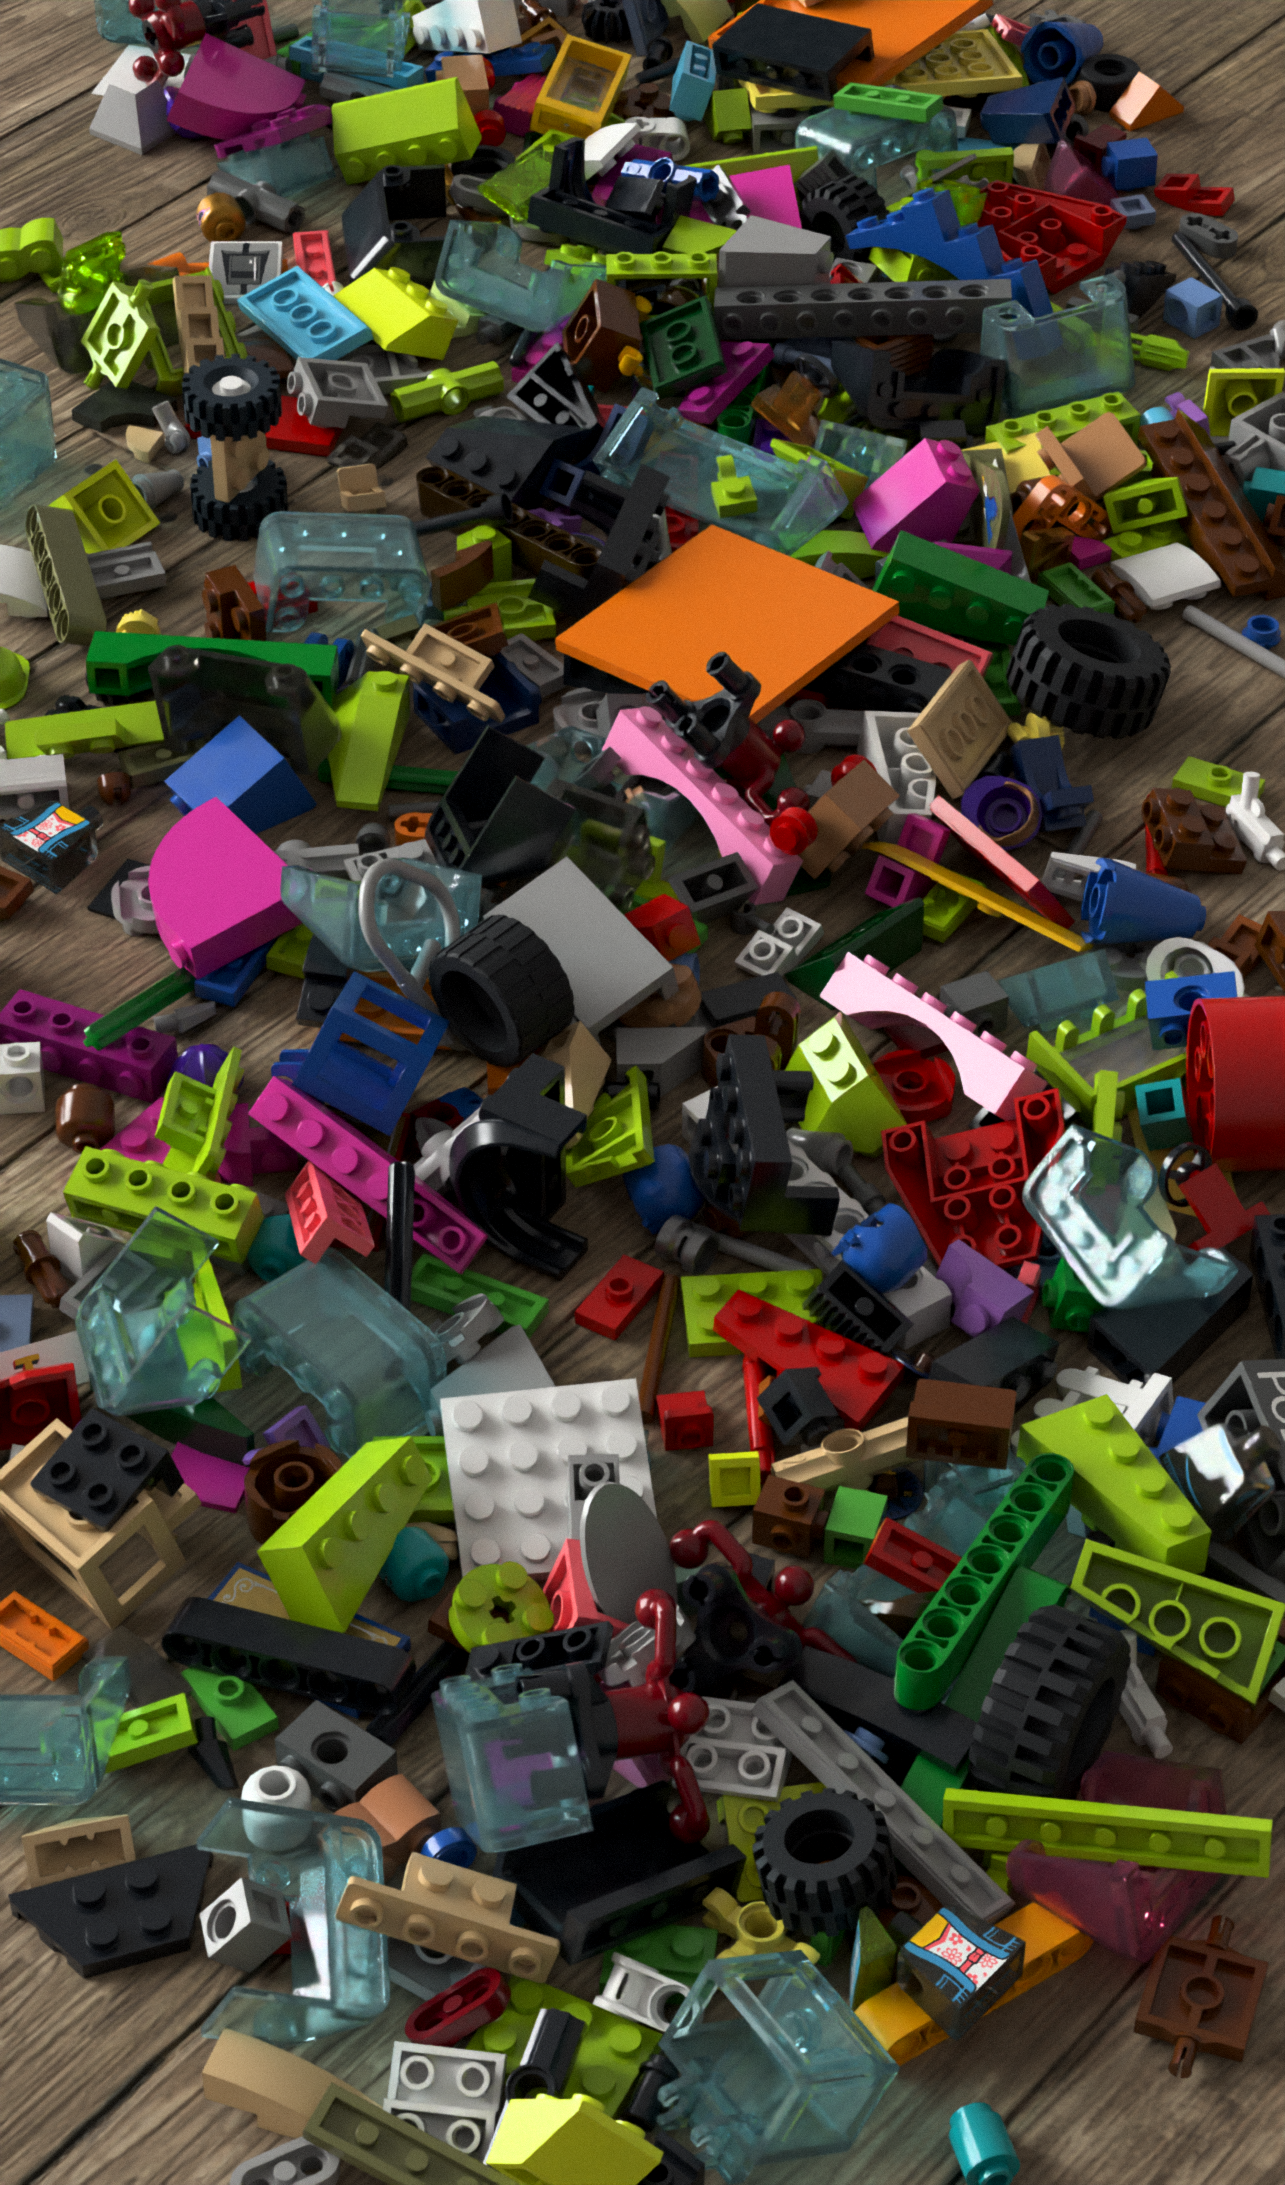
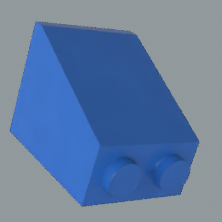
(244, 776)

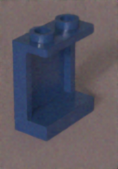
(460, 728)

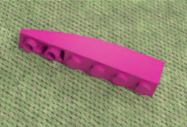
(363, 1169)

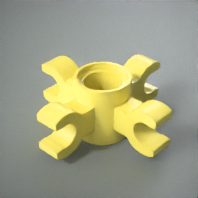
(747, 1926)

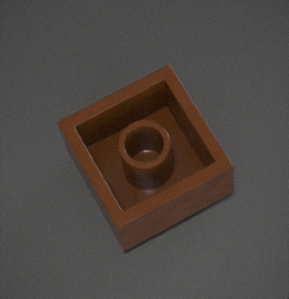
(600, 331)

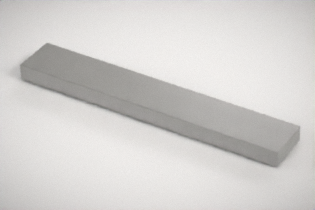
(913, 1834)

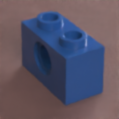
(1172, 1000)

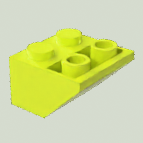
(570, 2144)

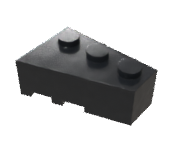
(559, 395)
(1002, 1357)

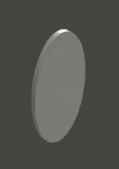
(908, 175)
(623, 1550)

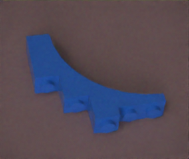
(969, 252)

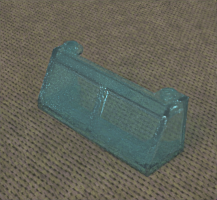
(791, 498)

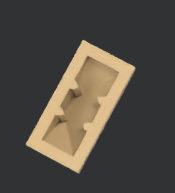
(1031, 165)
(77, 1848)

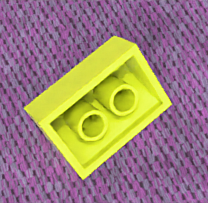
(400, 313)

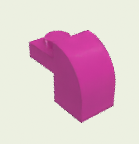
(898, 883)
(253, 1151)

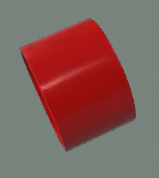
(1238, 1081)

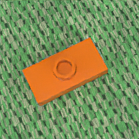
(38, 1637)

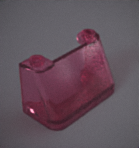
(1126, 1903)

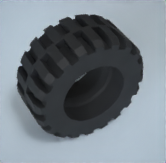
(1088, 671)
(1049, 1706)

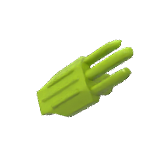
(1160, 352)
(837, 408)

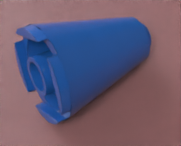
(1059, 49)
(1136, 907)

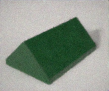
(886, 936)

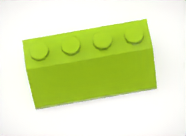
(404, 129)

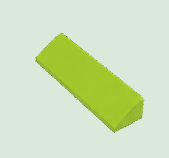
(798, 159)

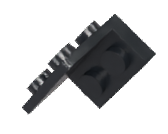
(104, 1471)

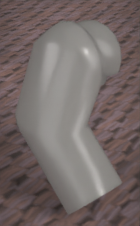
(1278, 334)
(176, 435)

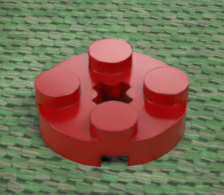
(933, 1081)

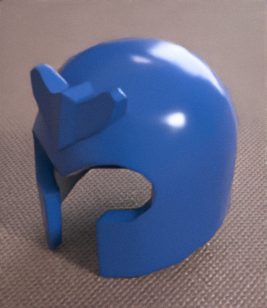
(663, 1188)
(886, 1253)

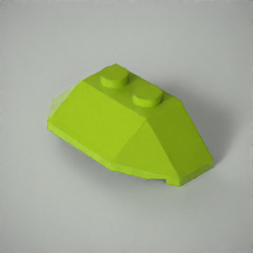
(846, 1089)

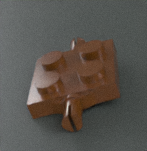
(1201, 1997)

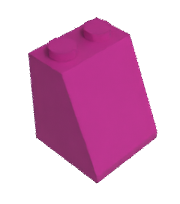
(920, 495)

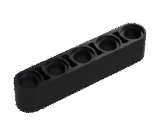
(289, 1656)

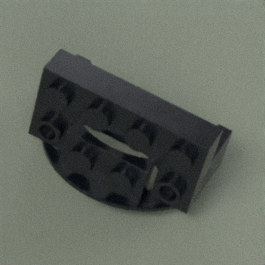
(571, 211)
(628, 549)
(751, 1113)
(535, 1125)

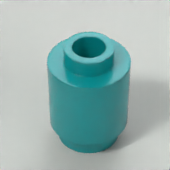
(983, 2146)

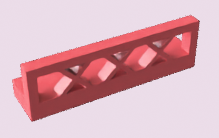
(325, 1211)

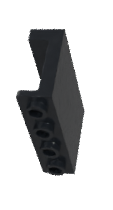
(790, 50)
(617, 1878)

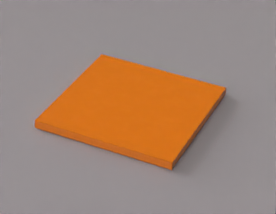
(899, 30)
(732, 598)

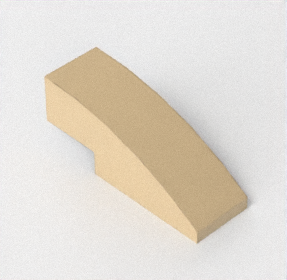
(267, 2082)

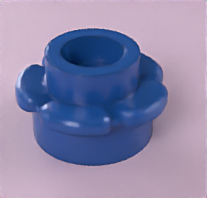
(1263, 631)

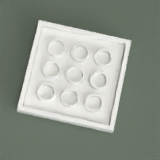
(512, 1465)

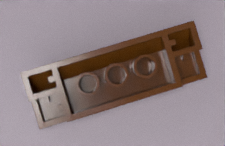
(1220, 515)

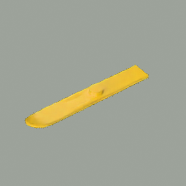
(988, 901)

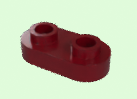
(459, 2009)

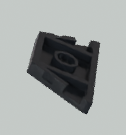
(121, 1911)

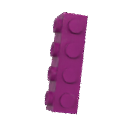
(131, 1065)

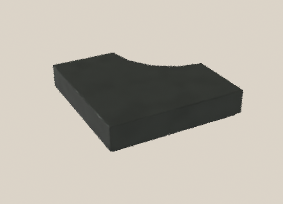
(120, 406)

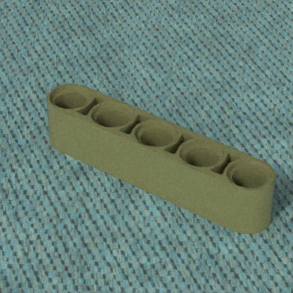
(64, 574)

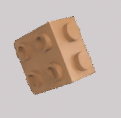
(1094, 457)

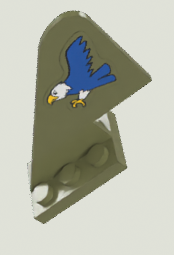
(990, 512)

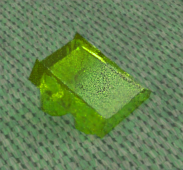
(518, 181)
(90, 272)

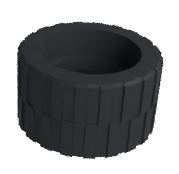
(501, 990)

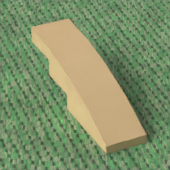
(196, 320)

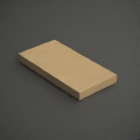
(960, 729)

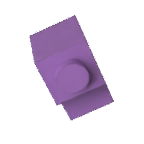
(980, 1290)

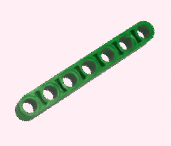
(1022, 1596)
(962, 1607)

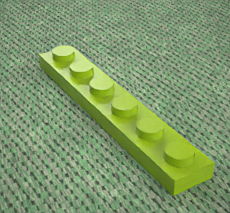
(1110, 1832)

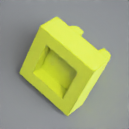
(734, 1479)

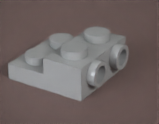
(334, 391)

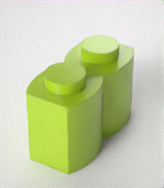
(32, 248)

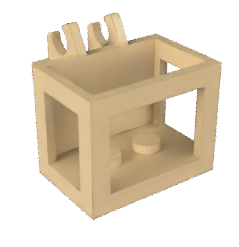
(82, 1545)

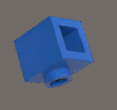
(1130, 164)

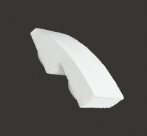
(783, 948)

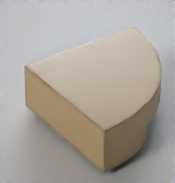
(144, 442)

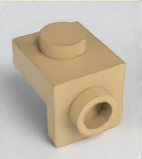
(360, 489)

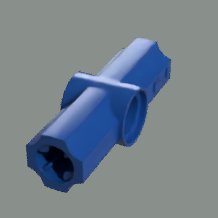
(669, 171)

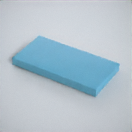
(304, 317)

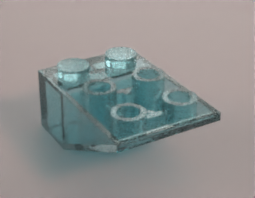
(285, 166)

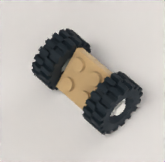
(234, 406)

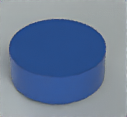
(451, 1846)

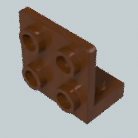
(960, 1424)

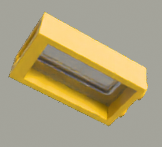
(576, 92)

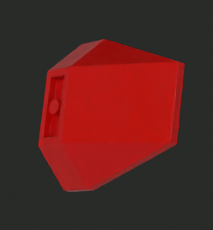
(1059, 231)
(975, 1179)

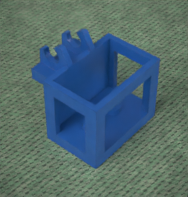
(352, 1079)

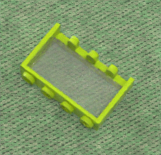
(1112, 1046)

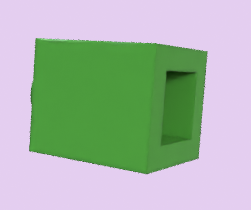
(853, 1526)

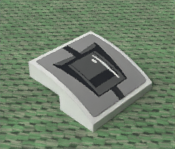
(244, 265)

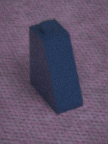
(1029, 113)

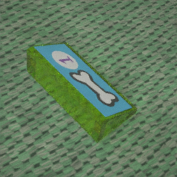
(870, 1959)

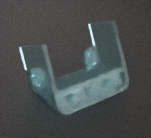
(142, 1328)
(336, 1966)

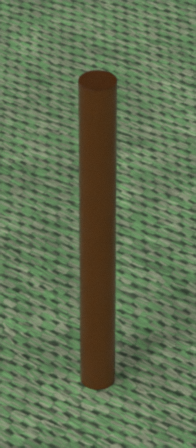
(658, 1346)

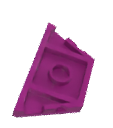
(287, 126)

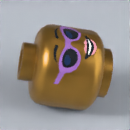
(218, 216)

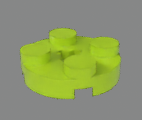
(501, 1586)

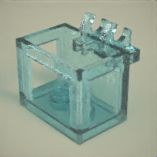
(780, 2080)

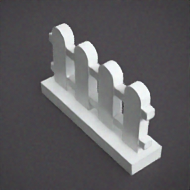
(1138, 1404)

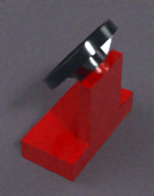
(1208, 1196)

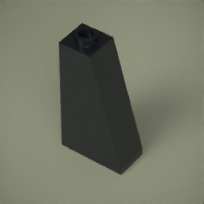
(1166, 1335)

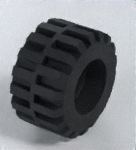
(838, 208)
(819, 1830)

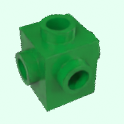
(1068, 1300)

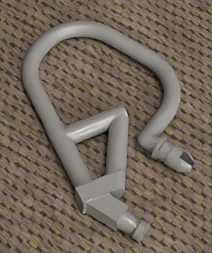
(413, 982)

